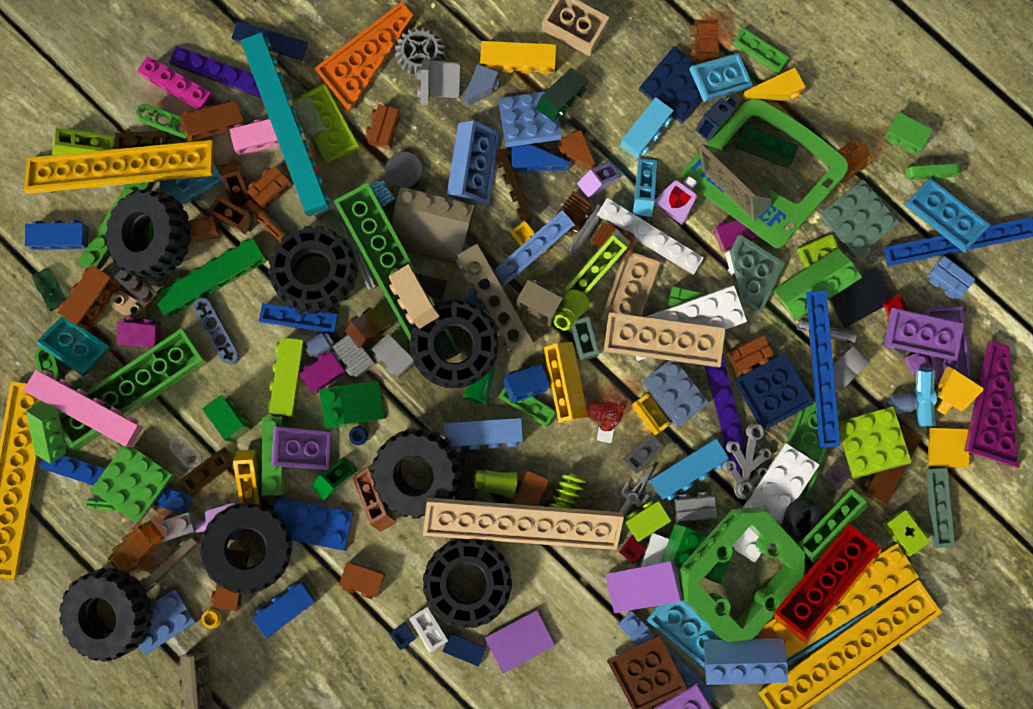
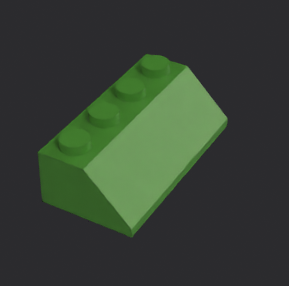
(830, 273)

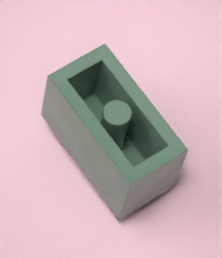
(584, 339)

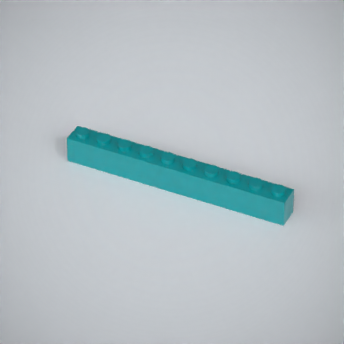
(284, 124)

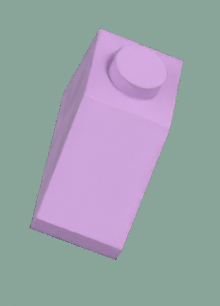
(598, 179)

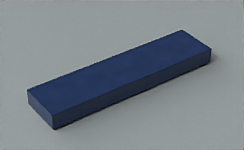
(280, 43)

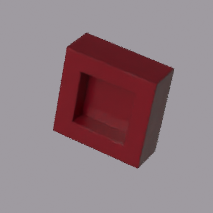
(632, 550)

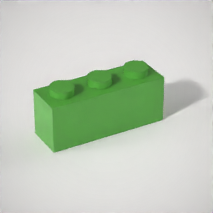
(46, 432)

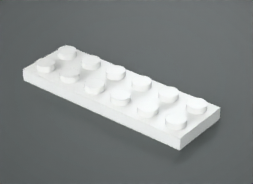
(713, 309)
(776, 491)

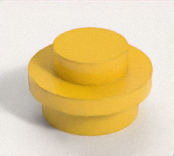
(211, 618)

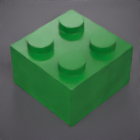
(226, 418)

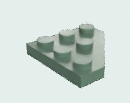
(755, 272)

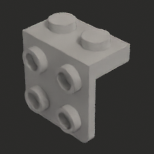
(438, 80)

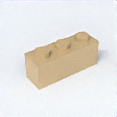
(412, 297)

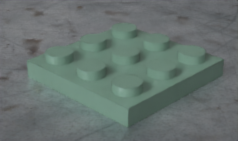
(859, 219)

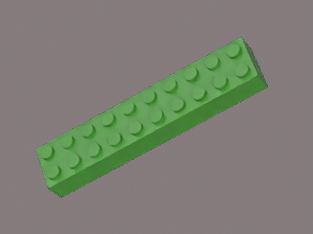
(383, 254)

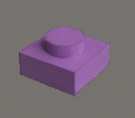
(917, 361)

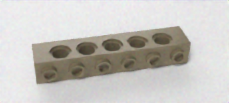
(523, 340)

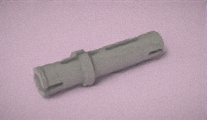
(835, 333)

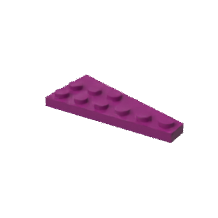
(993, 414)

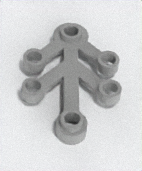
(747, 463)

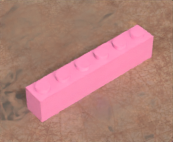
(82, 408)

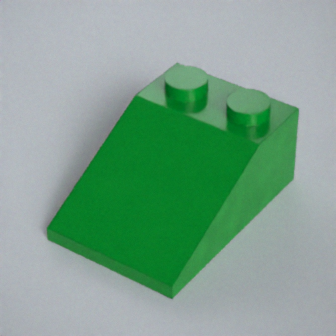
(351, 404)

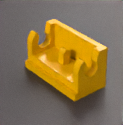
(651, 414)

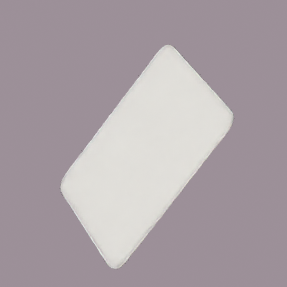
(605, 436)

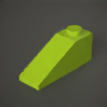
(73, 141)

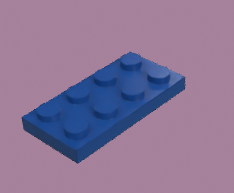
(315, 523)

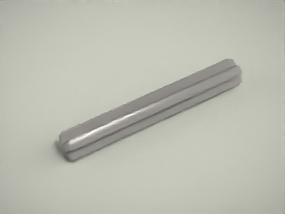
(360, 260)

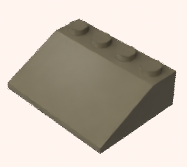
(734, 181)
(431, 224)
(195, 681)

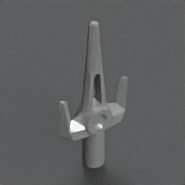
(633, 497)

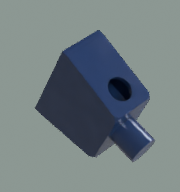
(715, 118)

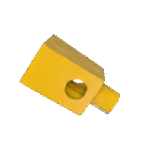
(956, 391)

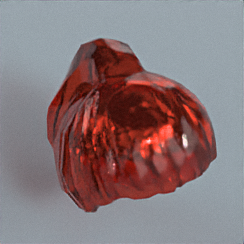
(606, 414)

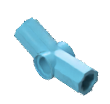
(925, 397)

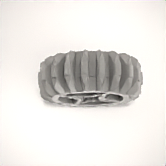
(411, 40)

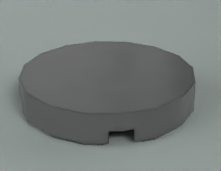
(404, 170)

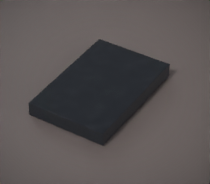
(861, 298)

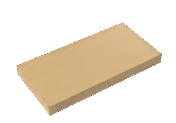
(631, 286)

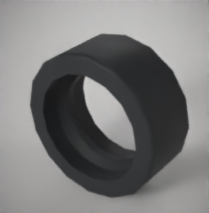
(794, 512)

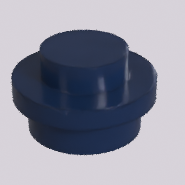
(358, 435)

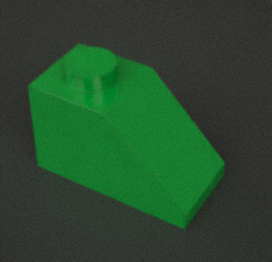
(333, 478)

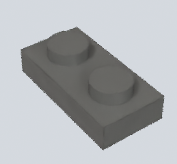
(643, 453)

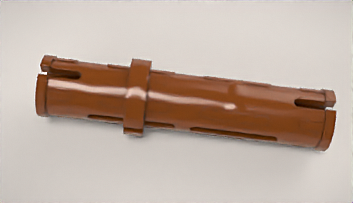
(262, 216)

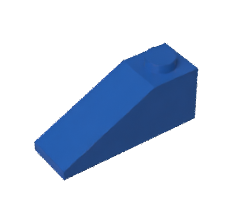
(531, 159)

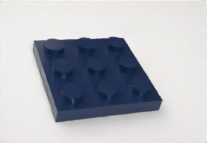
(673, 84)
(774, 392)

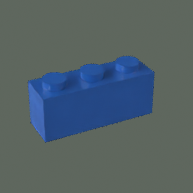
(56, 235)
(284, 609)

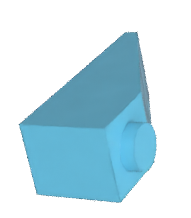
(645, 187)

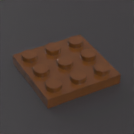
(647, 673)

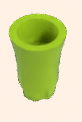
(572, 307)
(495, 482)

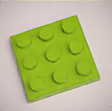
(873, 442)

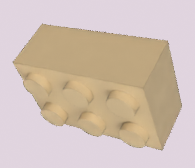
(575, 24)

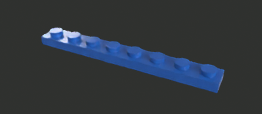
(941, 246)
(822, 369)
(90, 474)

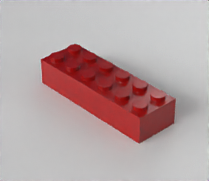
(827, 583)

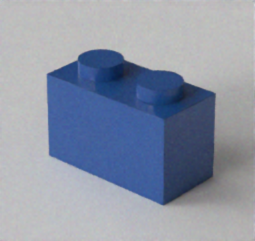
(526, 383)

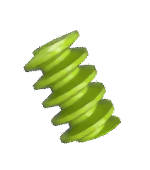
(568, 492)

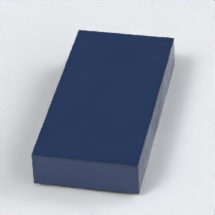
(464, 649)

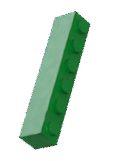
(210, 277)

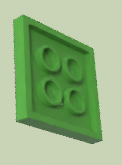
(132, 483)

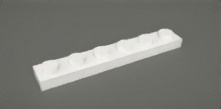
(650, 236)

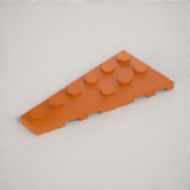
(357, 62)

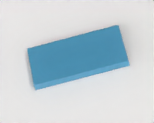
(947, 215)

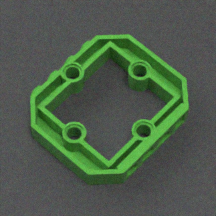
(707, 555)

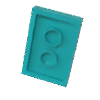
(73, 345)

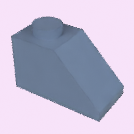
(481, 85)

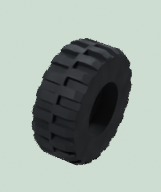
(127, 228)
(303, 245)
(475, 365)
(388, 471)
(215, 548)
(459, 612)
(82, 623)

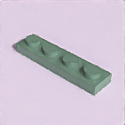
(940, 508)

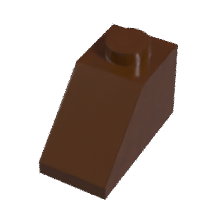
(235, 183)

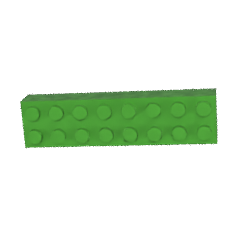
(139, 383)

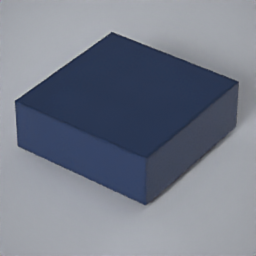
(402, 636)

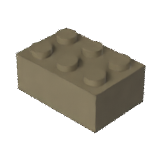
(539, 302)

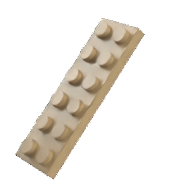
(664, 339)

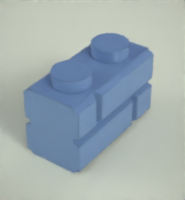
(950, 278)

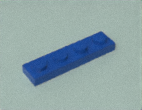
(289, 317)

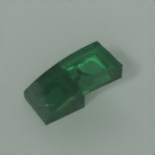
(49, 288)

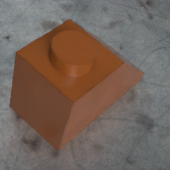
(576, 150)

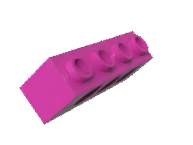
(175, 84)

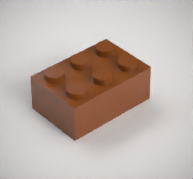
(89, 298)

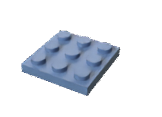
(524, 123)

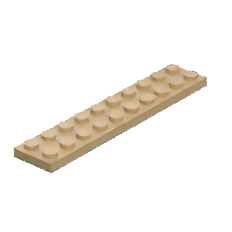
(522, 523)

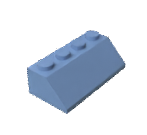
(473, 163)
(745, 661)

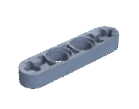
(217, 330)

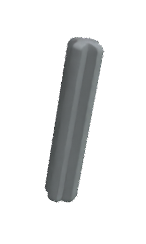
(585, 231)

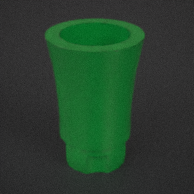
(480, 390)

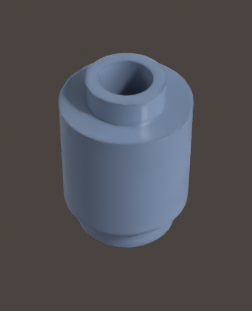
(319, 345)
(902, 403)

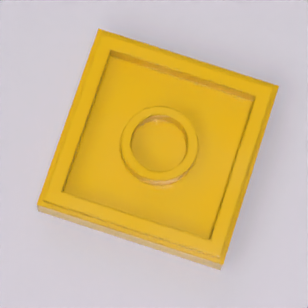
(947, 448)

